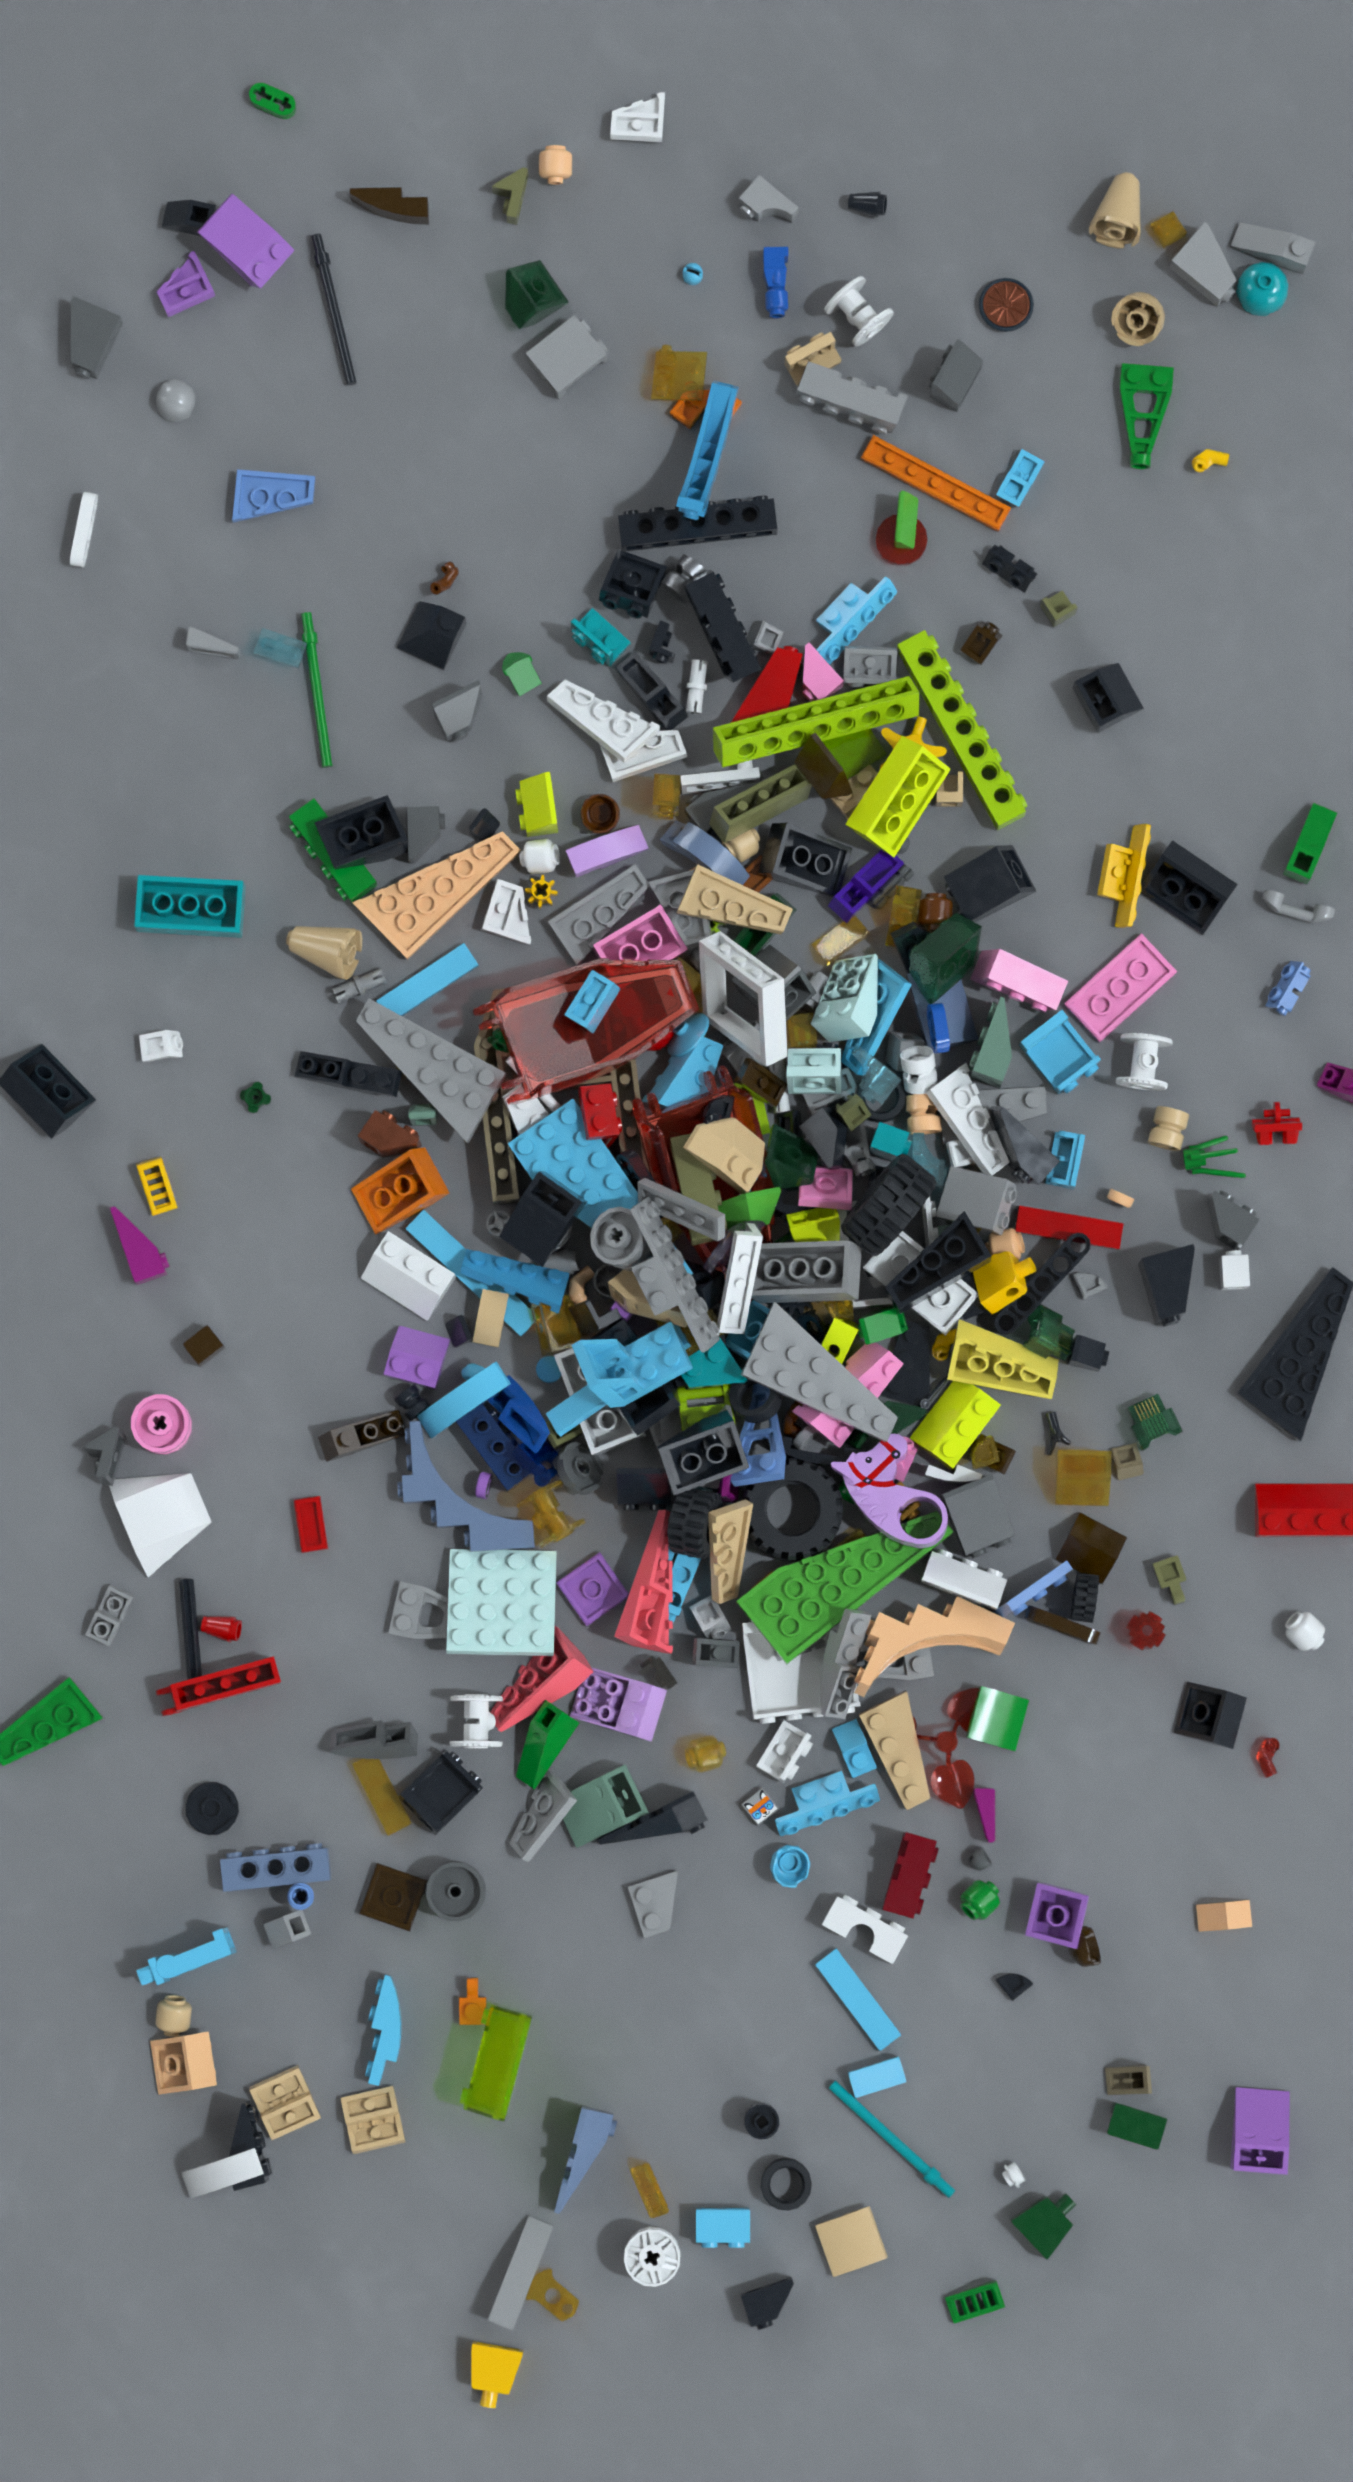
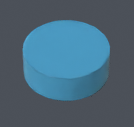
(548, 1370)

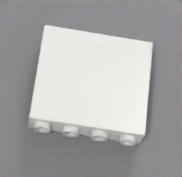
(784, 1688)

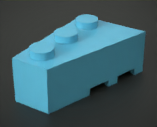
(684, 1074)

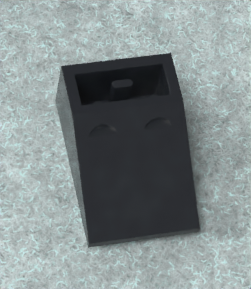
(542, 1217)
(247, 2138)

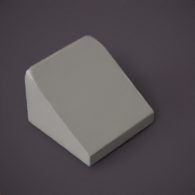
(764, 637)

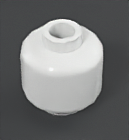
(539, 856)
(1305, 1631)

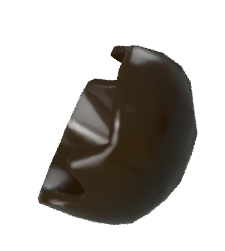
(1088, 1951)

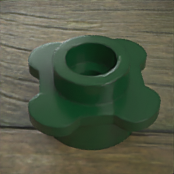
(498, 1041)
(255, 1089)

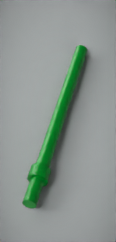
(311, 639)

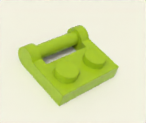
(692, 1415)

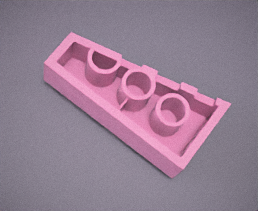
(874, 1369)

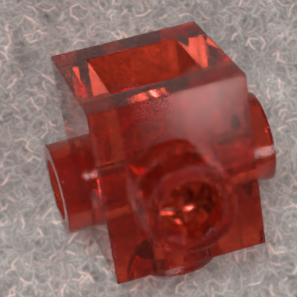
(1136, 1635)

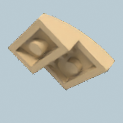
(284, 2102)
(373, 2120)
(851, 2241)

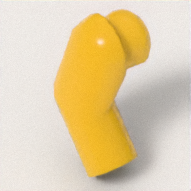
(1207, 458)
(942, 1345)

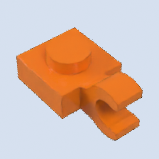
(472, 2006)

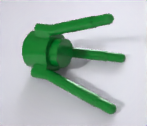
(1196, 1157)

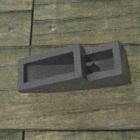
(375, 1741)

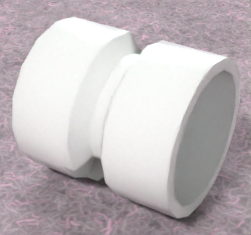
(918, 1069)

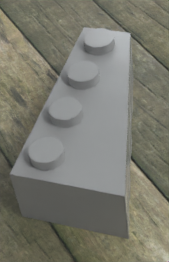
(850, 398)

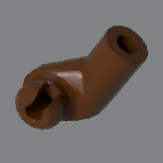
(443, 584)

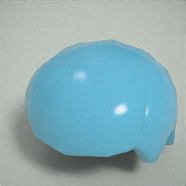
(790, 1866)

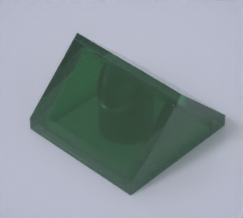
(789, 1159)

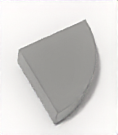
(1089, 1284)

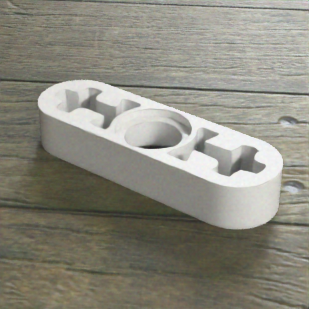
(84, 529)

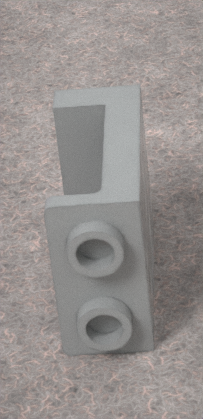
(566, 355)
(981, 1196)

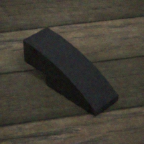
(651, 692)

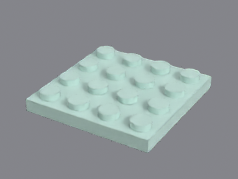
(501, 1602)

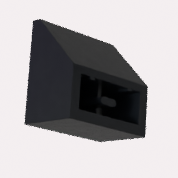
(1107, 696)

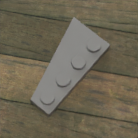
(1020, 1102)

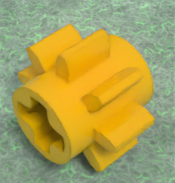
(540, 899)

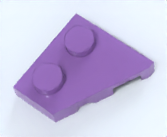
(185, 287)

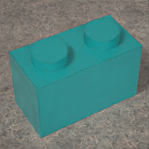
(889, 1142)

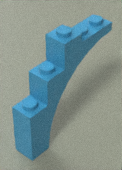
(708, 450)

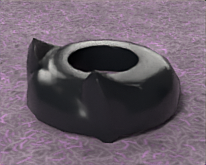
(804, 1322)

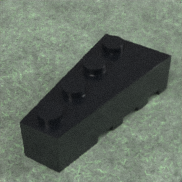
(721, 626)
(939, 1265)

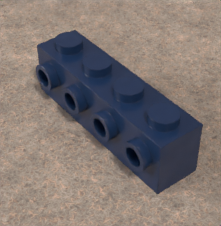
(494, 1445)

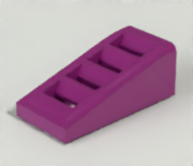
(727, 1490)
(986, 1808)

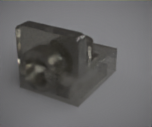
(662, 1675)

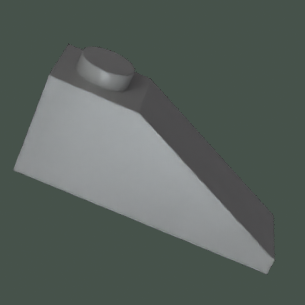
(1274, 246)

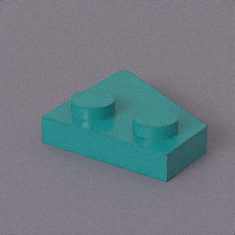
(713, 1368)

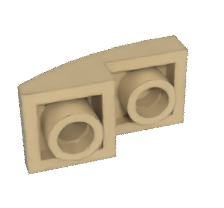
(490, 1318)

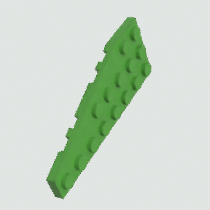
(810, 1596)

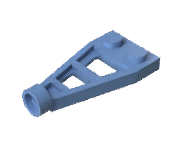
(762, 1466)

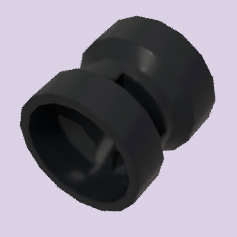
(411, 1402)

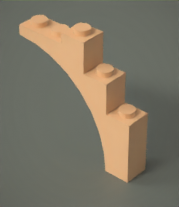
(958, 1625)

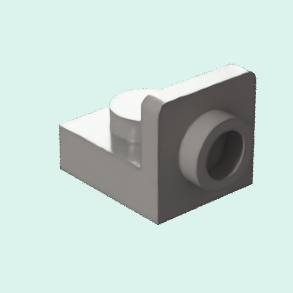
(710, 1618)

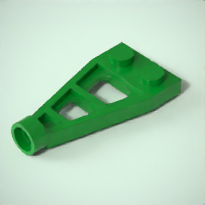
(1149, 380)

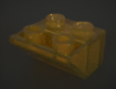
(1082, 1477)

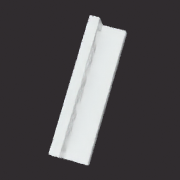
(739, 1280)

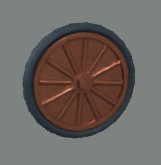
(1006, 304)

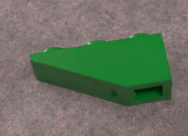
(1310, 844)
(544, 1741)

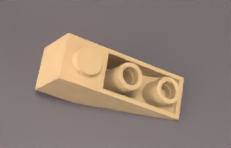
(628, 1293)

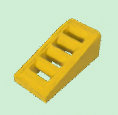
(165, 1183)

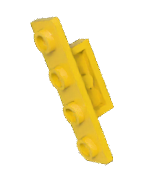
(1123, 873)

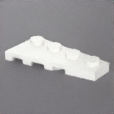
(961, 1108)

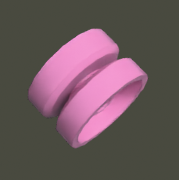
(145, 1422)

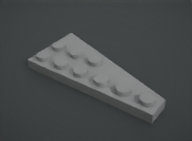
(445, 1074)
(803, 1370)

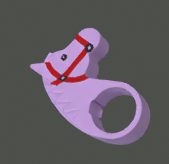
(871, 1486)

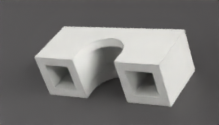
(887, 1938)

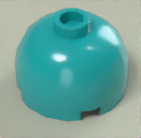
(1262, 289)

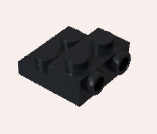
(631, 584)

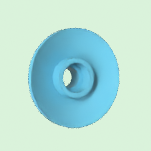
(688, 1035)

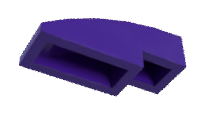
(864, 885)

